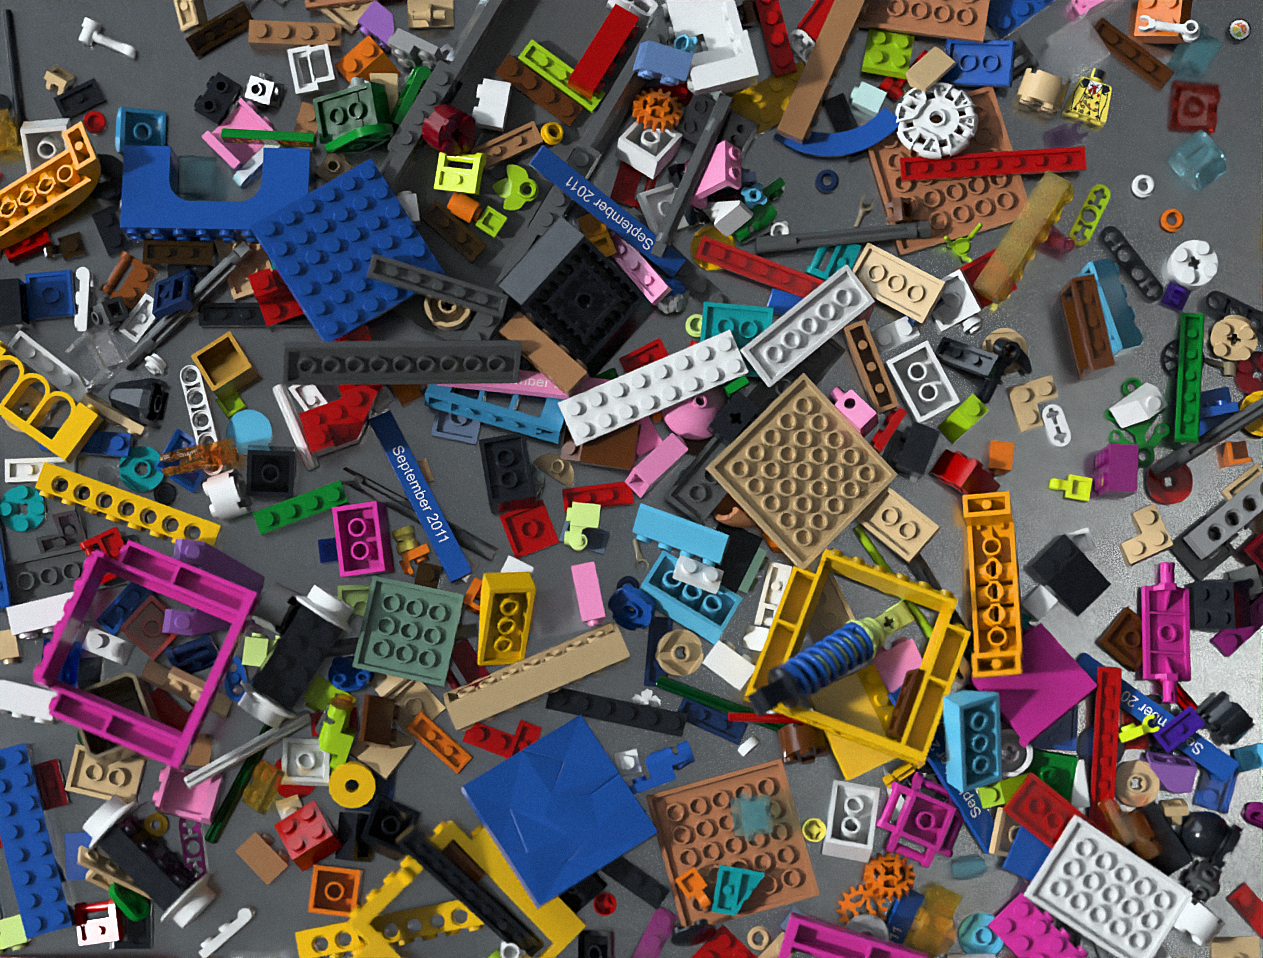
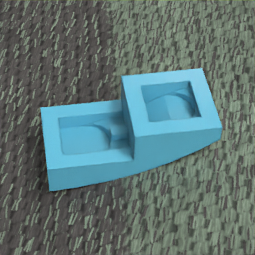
(1249, 757)

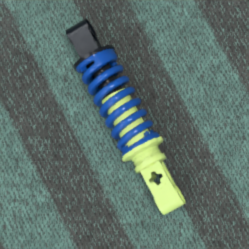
(828, 659)

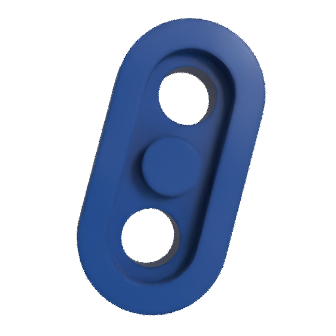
(234, 678)

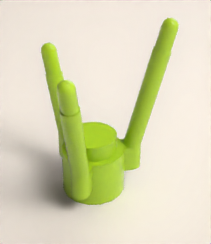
(962, 246)

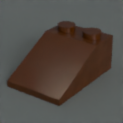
(611, 450)

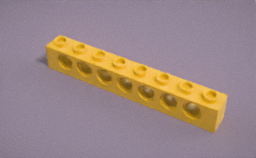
(52, 474)
(307, 938)

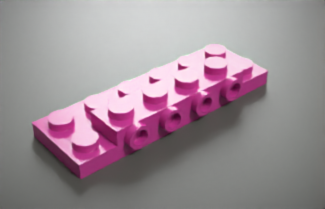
(1032, 932)

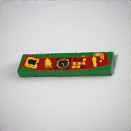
(268, 137)

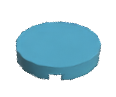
(249, 428)
(978, 937)

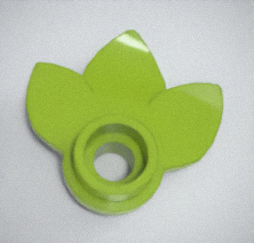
(512, 188)

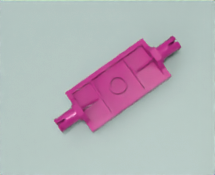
(1166, 633)

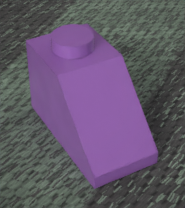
(1174, 771)

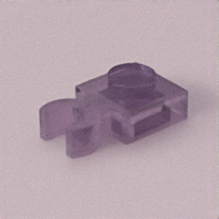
(1063, 137)

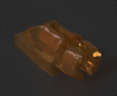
(200, 457)
(1131, 828)

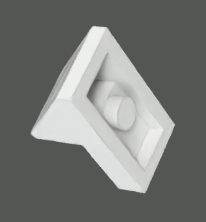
(728, 215)

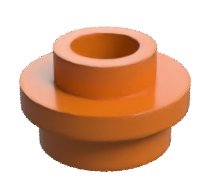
(1178, 217)

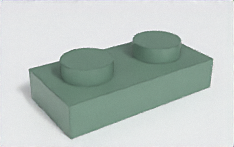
(759, 562)

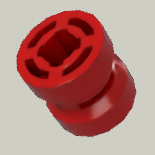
(602, 905)

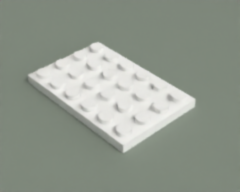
(1107, 892)

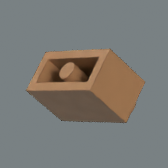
(263, 857)

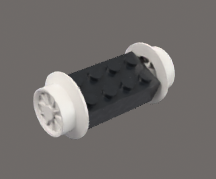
(295, 657)
(148, 862)

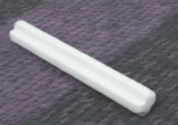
(295, 426)

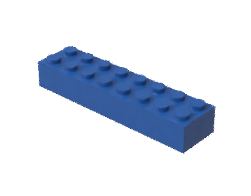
(31, 846)

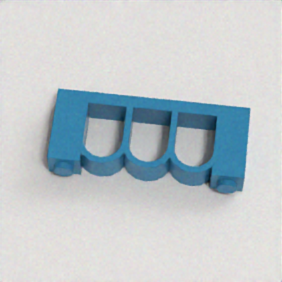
(547, 427)

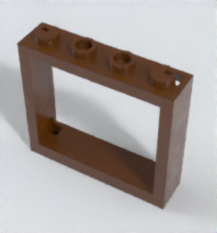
(1087, 327)

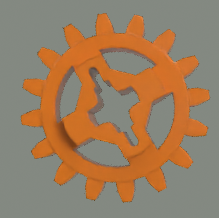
(657, 110)
(889, 876)
(866, 897)

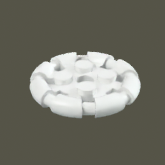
(936, 132)

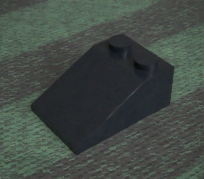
(1070, 574)

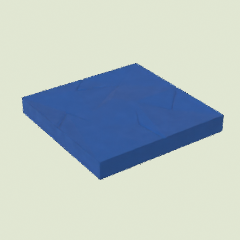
(559, 811)

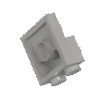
(413, 50)

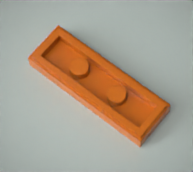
(439, 742)

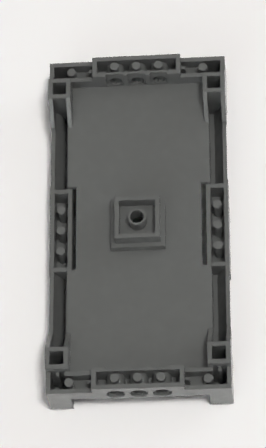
(487, 39)

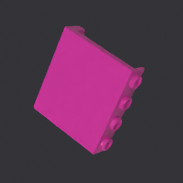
(1046, 689)

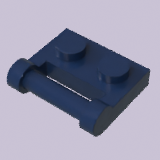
(167, 292)
(196, 659)

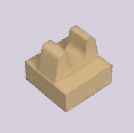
(59, 77)
(1175, 809)

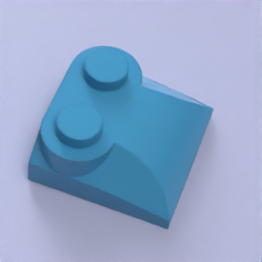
(139, 128)

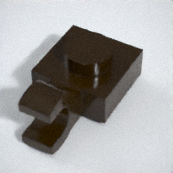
(69, 246)

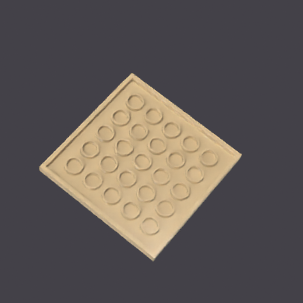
(802, 471)

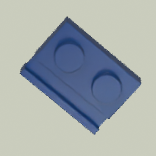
(1215, 793)

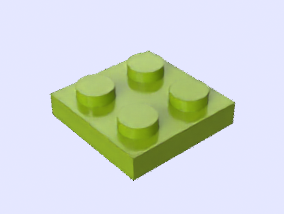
(887, 53)

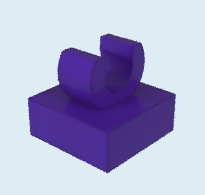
(1175, 297)

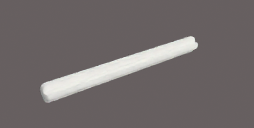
(247, 750)

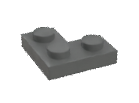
(67, 534)

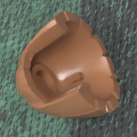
(732, 514)

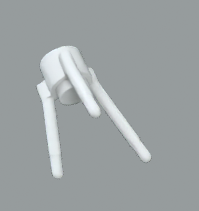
(512, 951)

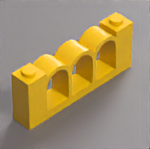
(75, 430)

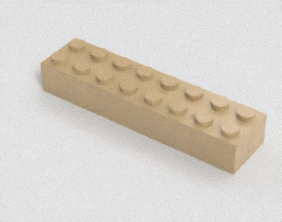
(536, 676)

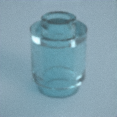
(968, 867)

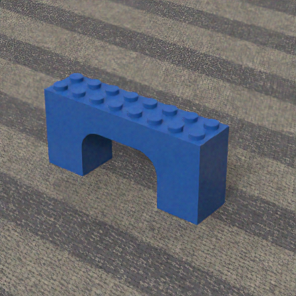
(157, 213)

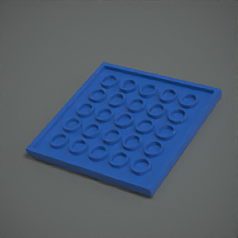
(327, 245)

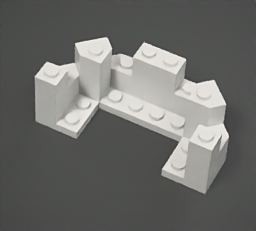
(726, 50)

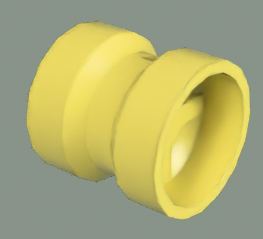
(405, 539)
(813, 829)

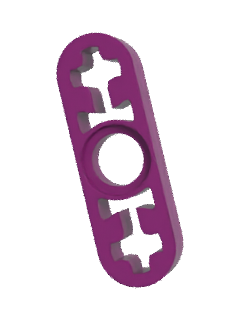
(190, 865)

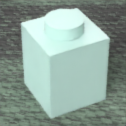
(867, 99)

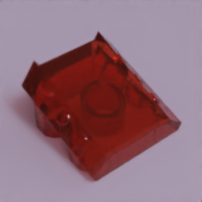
(1194, 105)

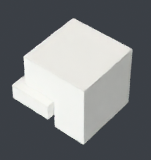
(312, 69)

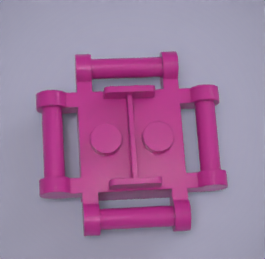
(921, 820)

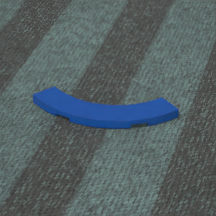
(849, 141)

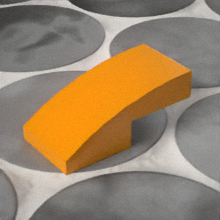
(596, 233)

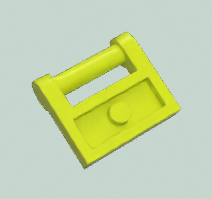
(460, 179)

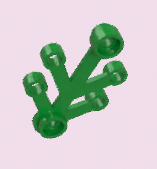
(1139, 430)

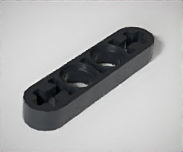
(1127, 266)

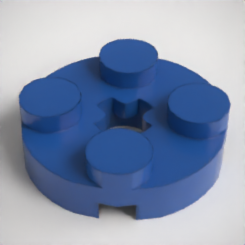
(642, 604)

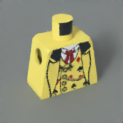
(1090, 99)

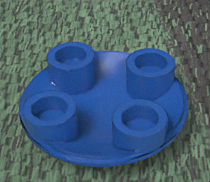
(346, 677)

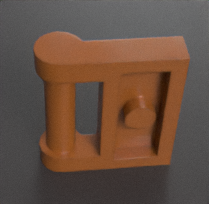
(136, 283)

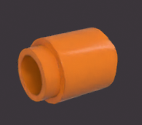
(465, 207)

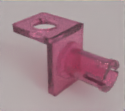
(1057, 242)

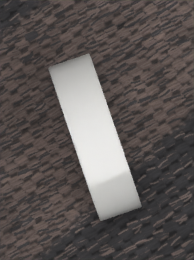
(1060, 423)

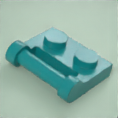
(842, 255)

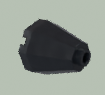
(141, 399)

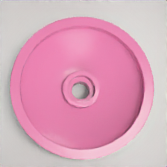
(691, 419)

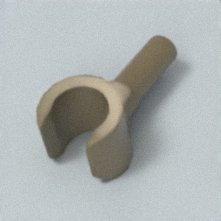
(864, 208)
(1229, 368)
(639, 555)

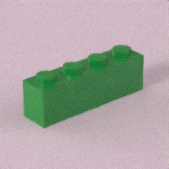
(301, 508)

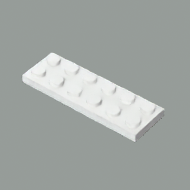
(807, 325)

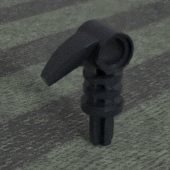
(1015, 354)

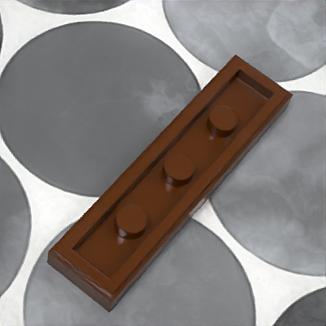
(1134, 55)

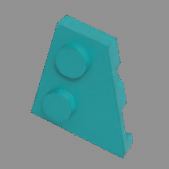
(734, 888)

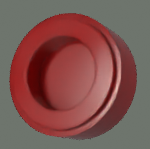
(95, 122)

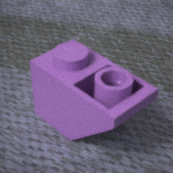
(377, 23)

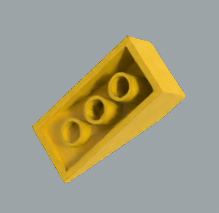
(505, 617)

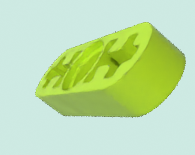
(1090, 198)

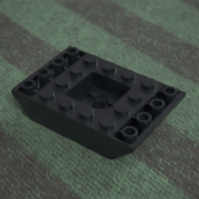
(553, 278)

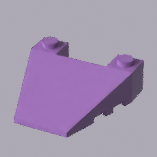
(216, 563)

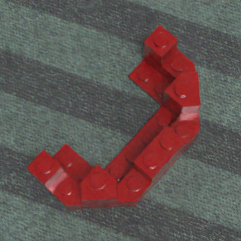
(334, 423)

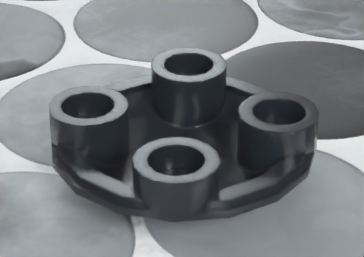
(694, 934)

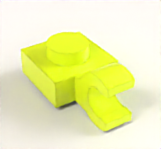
(1075, 487)
(1130, 731)

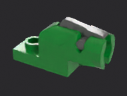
(763, 214)

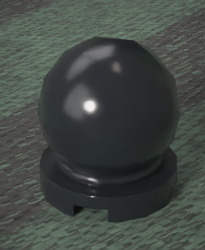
(1208, 836)

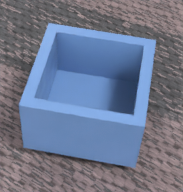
(662, 62)

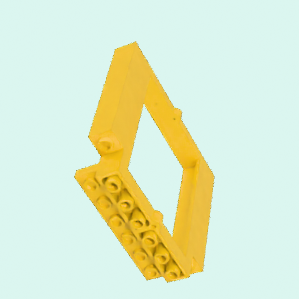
(939, 661)
(553, 919)

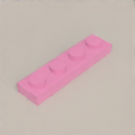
(639, 270)

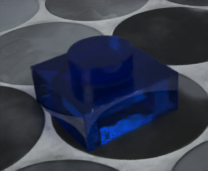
(328, 550)

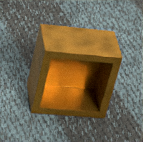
(225, 365)

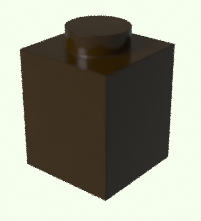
(428, 575)

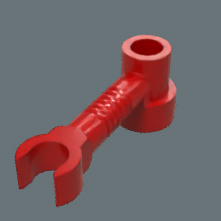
(894, 87)

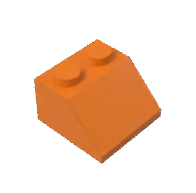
(363, 60)

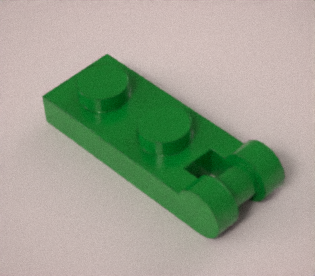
(409, 93)

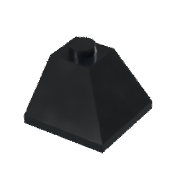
(385, 824)

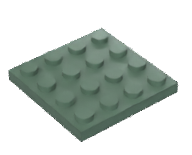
(408, 631)

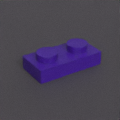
(1179, 729)

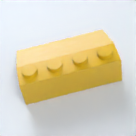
(863, 703)

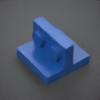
(1215, 408)

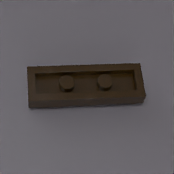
(219, 29)
(453, 231)
(178, 253)

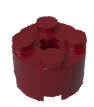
(449, 130)

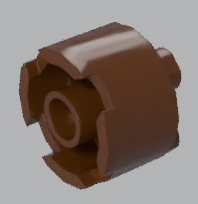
(802, 743)

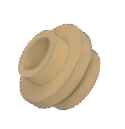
(759, 945)

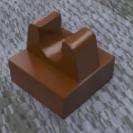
(750, 11)
(902, 210)

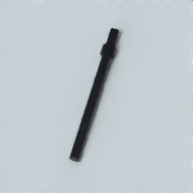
(19, 117)

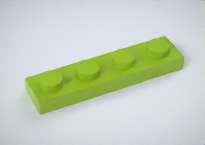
(556, 73)

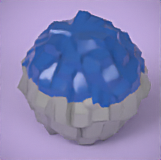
(676, 298)

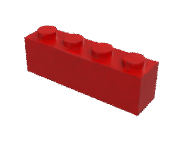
(603, 51)

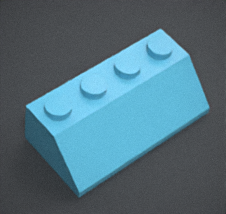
(1117, 314)
(681, 535)
(688, 605)
(972, 739)

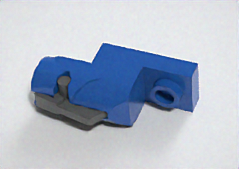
(662, 763)

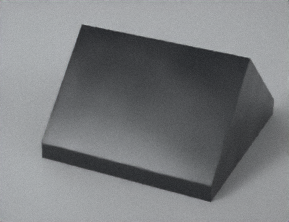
(596, 943)

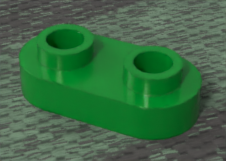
(129, 902)

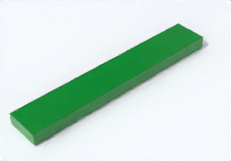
(1189, 378)

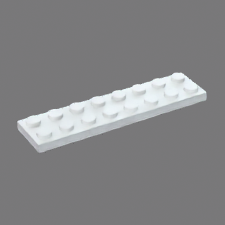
(653, 388)

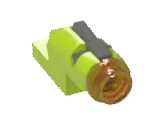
(334, 729)

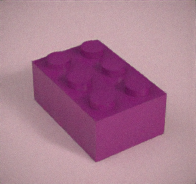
(1117, 470)

